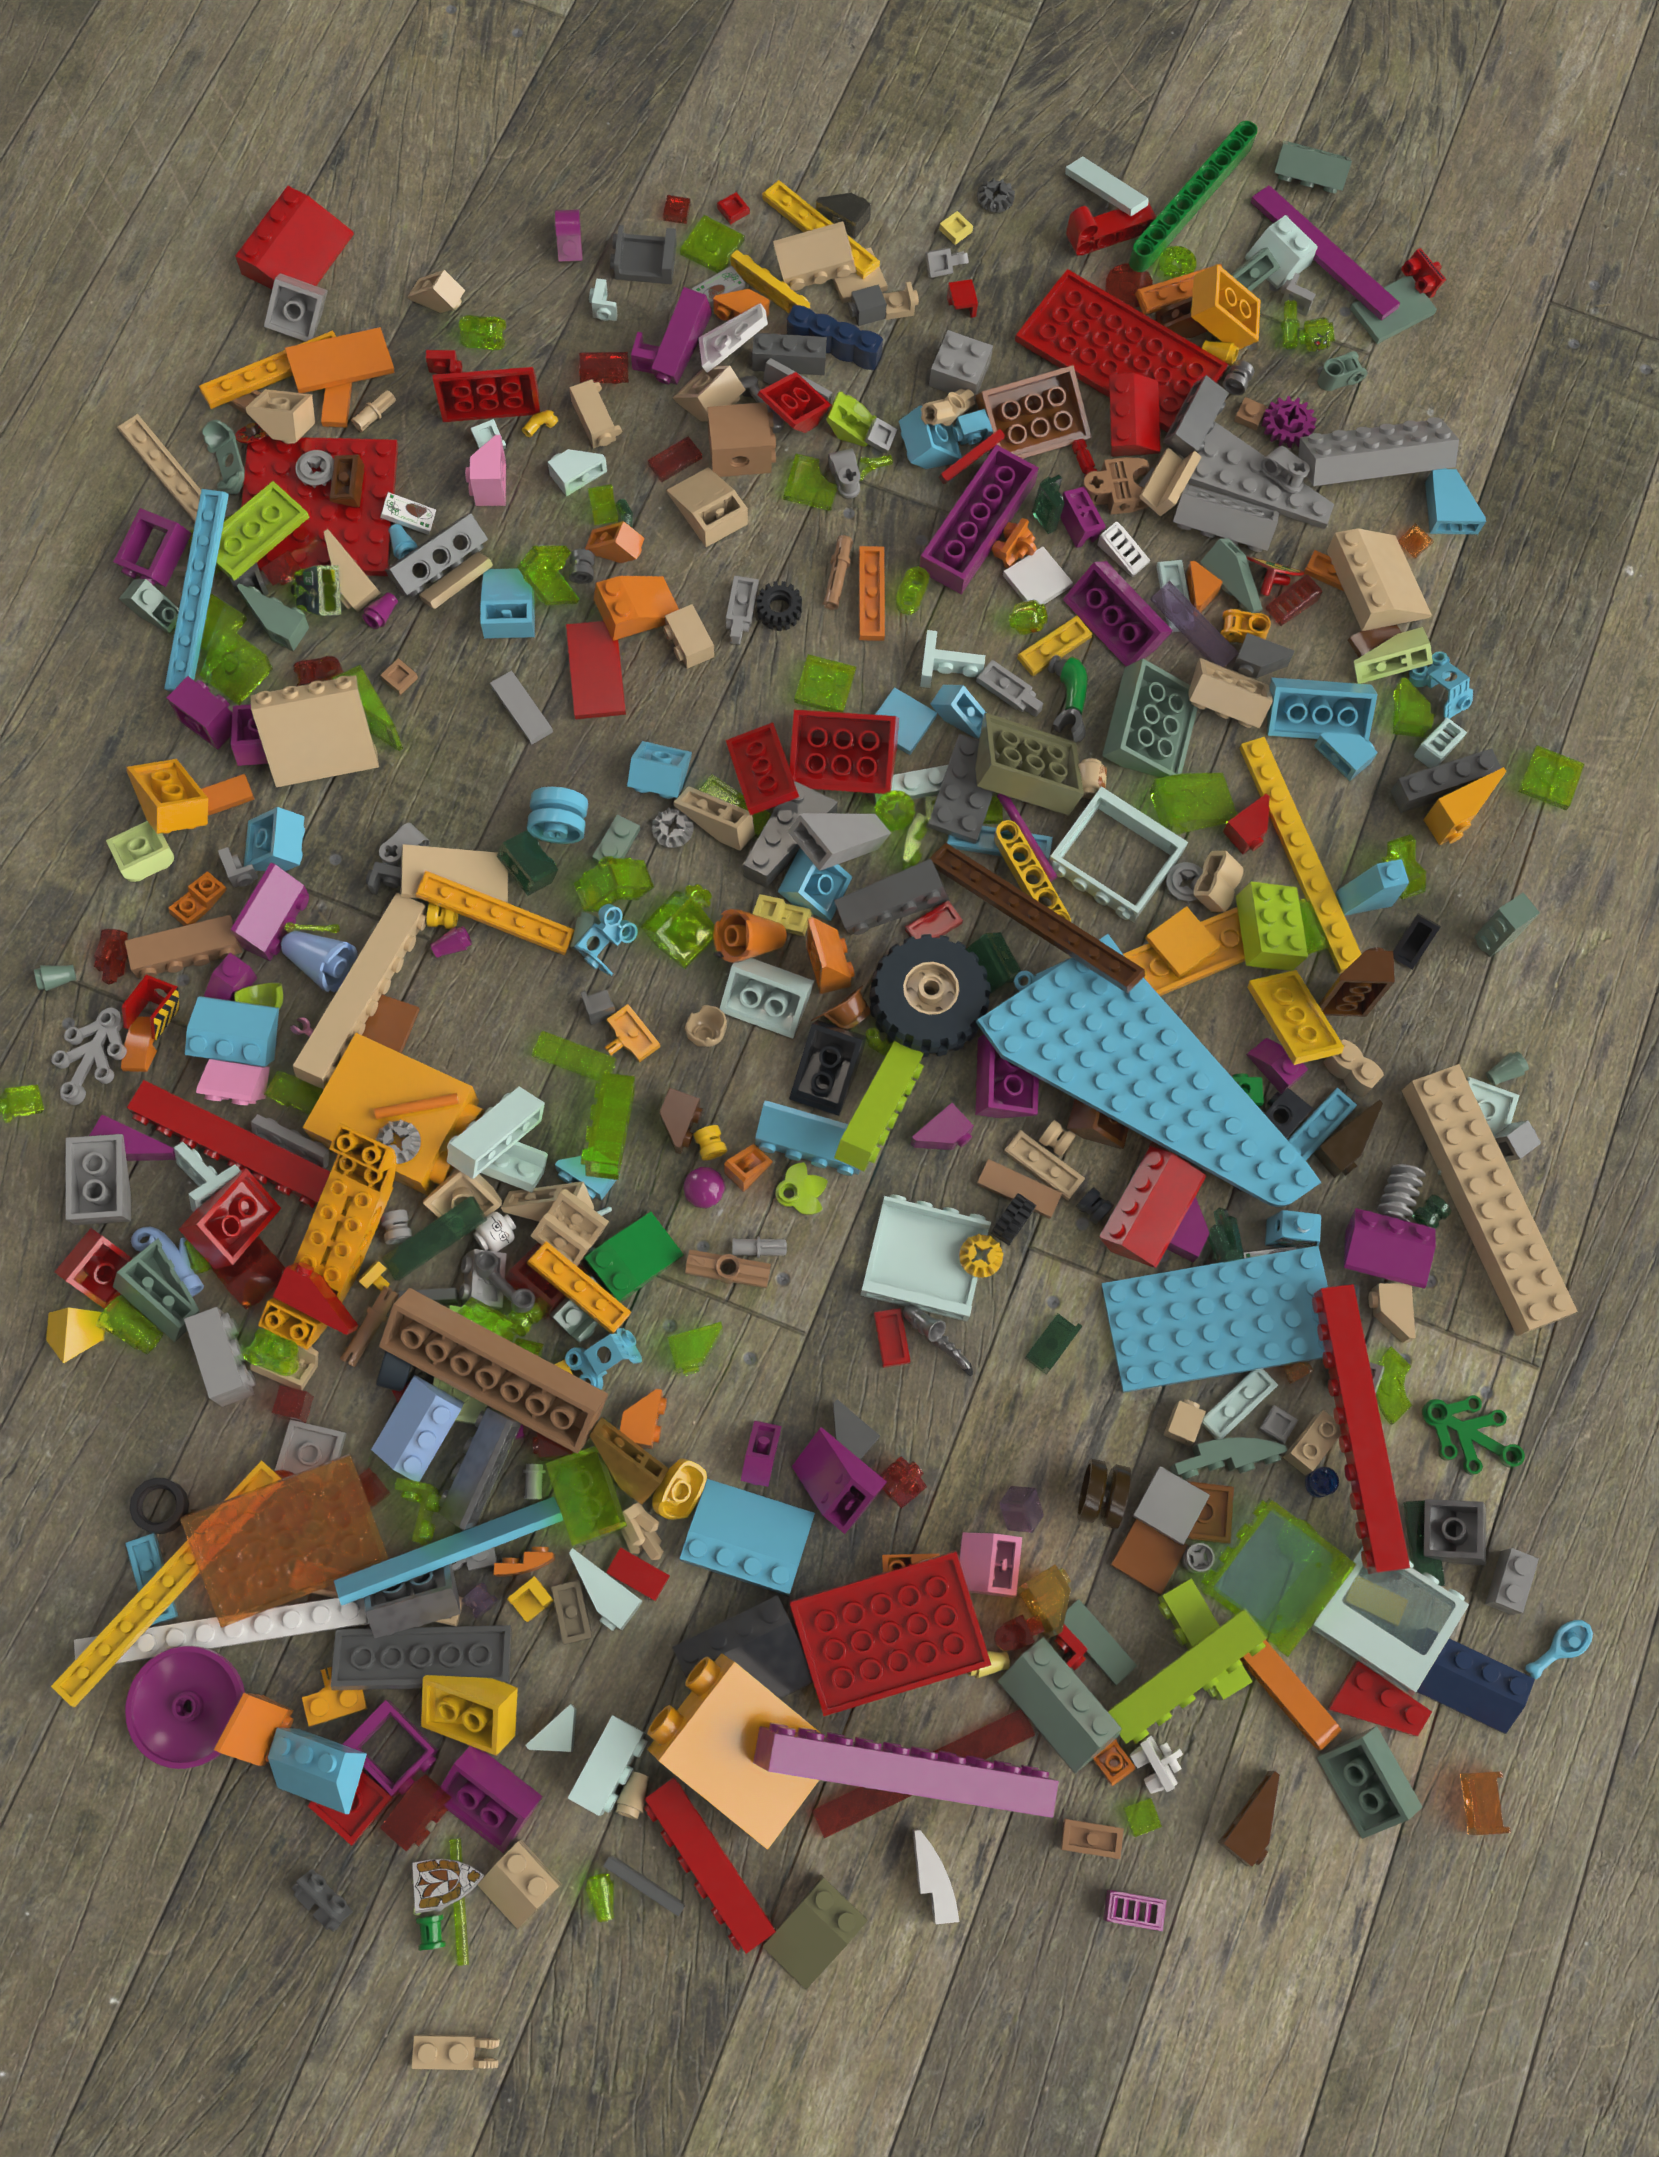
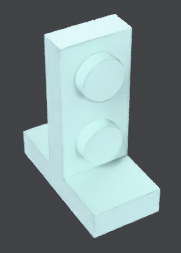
(948, 661)
(205, 1177)

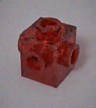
(903, 1481)

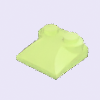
(140, 852)

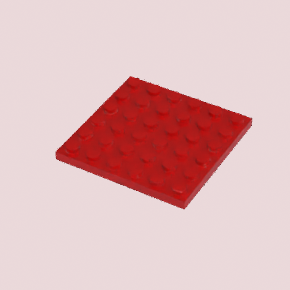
(356, 528)

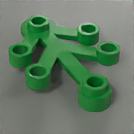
(1468, 1432)

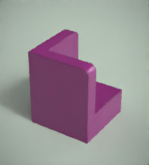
(643, 355)

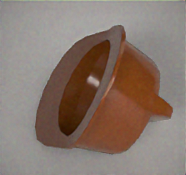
(849, 1011)

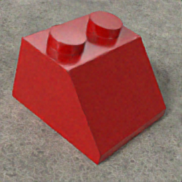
(93, 1267)

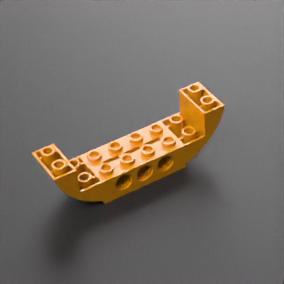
(339, 1228)

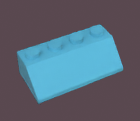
(1317, 707)
(801, 1136)

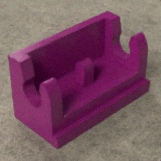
(1081, 516)

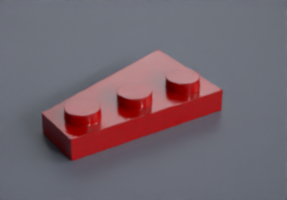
(1377, 1701)

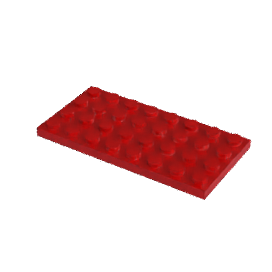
(1108, 337)

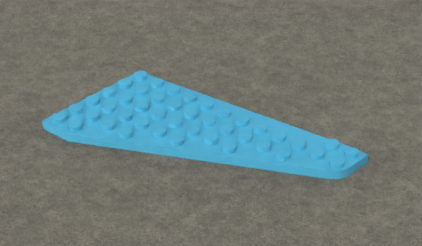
(1148, 1073)

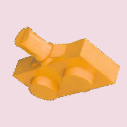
(631, 1034)
(332, 1704)

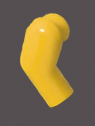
(539, 419)

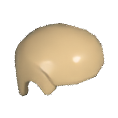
(706, 1026)

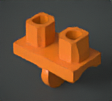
(1018, 543)

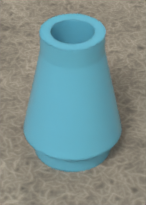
(401, 541)

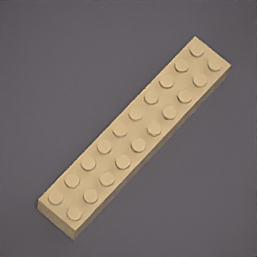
(1488, 1200)

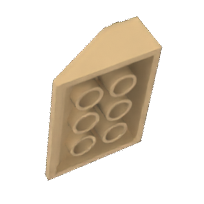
(1376, 579)

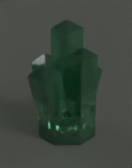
(1225, 1237)

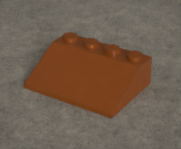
(1037, 412)

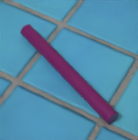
(1016, 817)

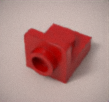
(443, 361)
(1069, 1642)

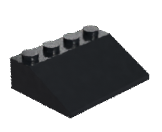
(759, 1642)

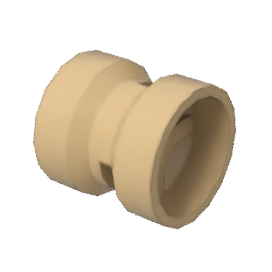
(1051, 1135)

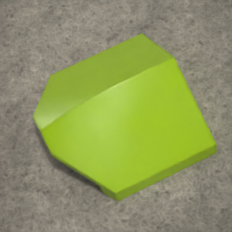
(849, 419)

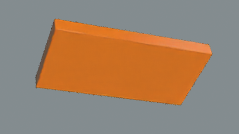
(339, 360)

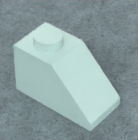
(576, 469)

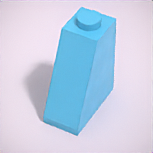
(1451, 504)
(1374, 888)

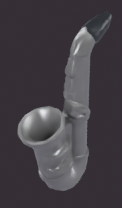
(934, 1331)

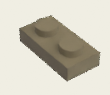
(571, 1612)

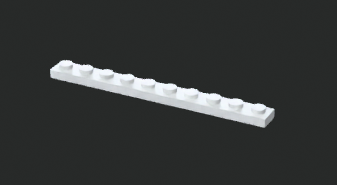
(263, 1626)

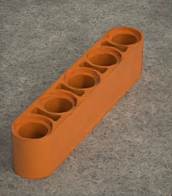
(1292, 1696)

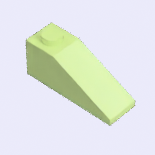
(1396, 655)

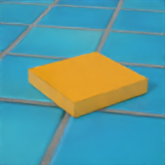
(1182, 942)

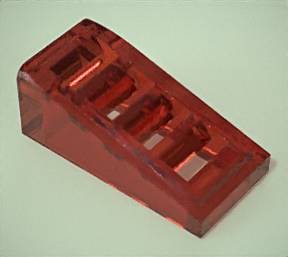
(1306, 589)

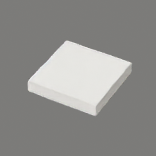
(1038, 577)

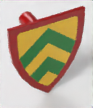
(1272, 576)

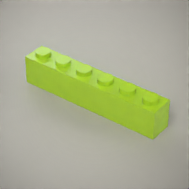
(879, 1107)
(1188, 1674)

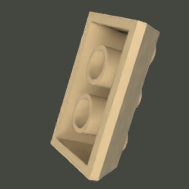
(815, 256)
(1229, 694)

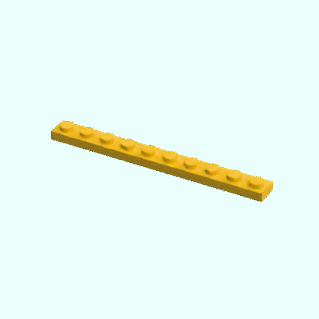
(1301, 852)
(142, 1610)

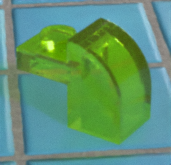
(1405, 849)

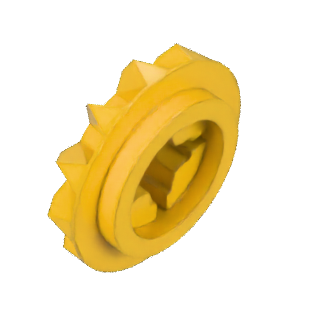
(980, 1268)

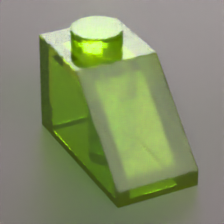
(1411, 710)
(694, 1347)

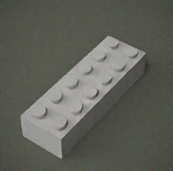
(1379, 451)

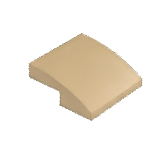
(570, 1227)

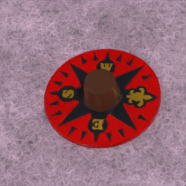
(250, 433)

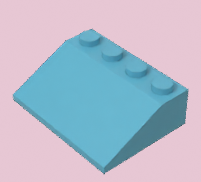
(747, 1537)

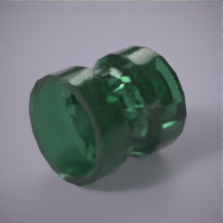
(1432, 1212)

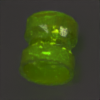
(526, 1319)

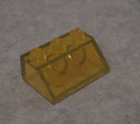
(1048, 1598)

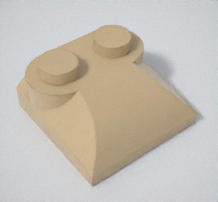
(459, 1188)

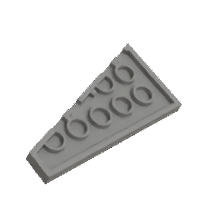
(1235, 471)

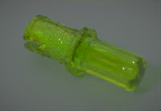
(1290, 325)

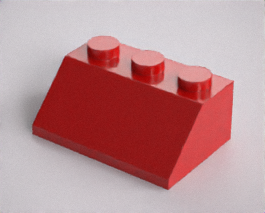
(1134, 415)

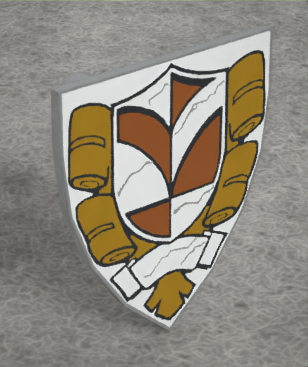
(441, 1883)

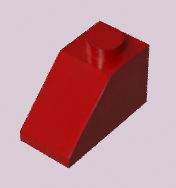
(1249, 826)

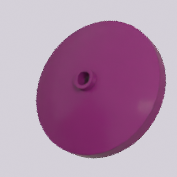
(159, 1701)

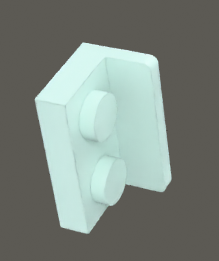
(519, 1166)

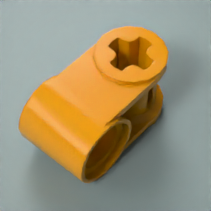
(1243, 624)

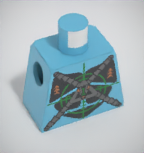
(1295, 1230)

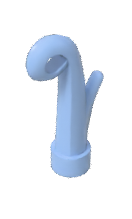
(178, 1257)

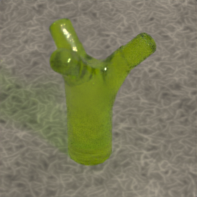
(874, 463)

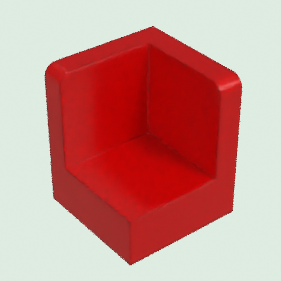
(962, 295)

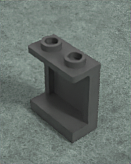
(644, 257)

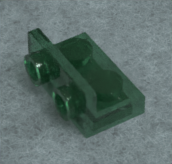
(1049, 503)

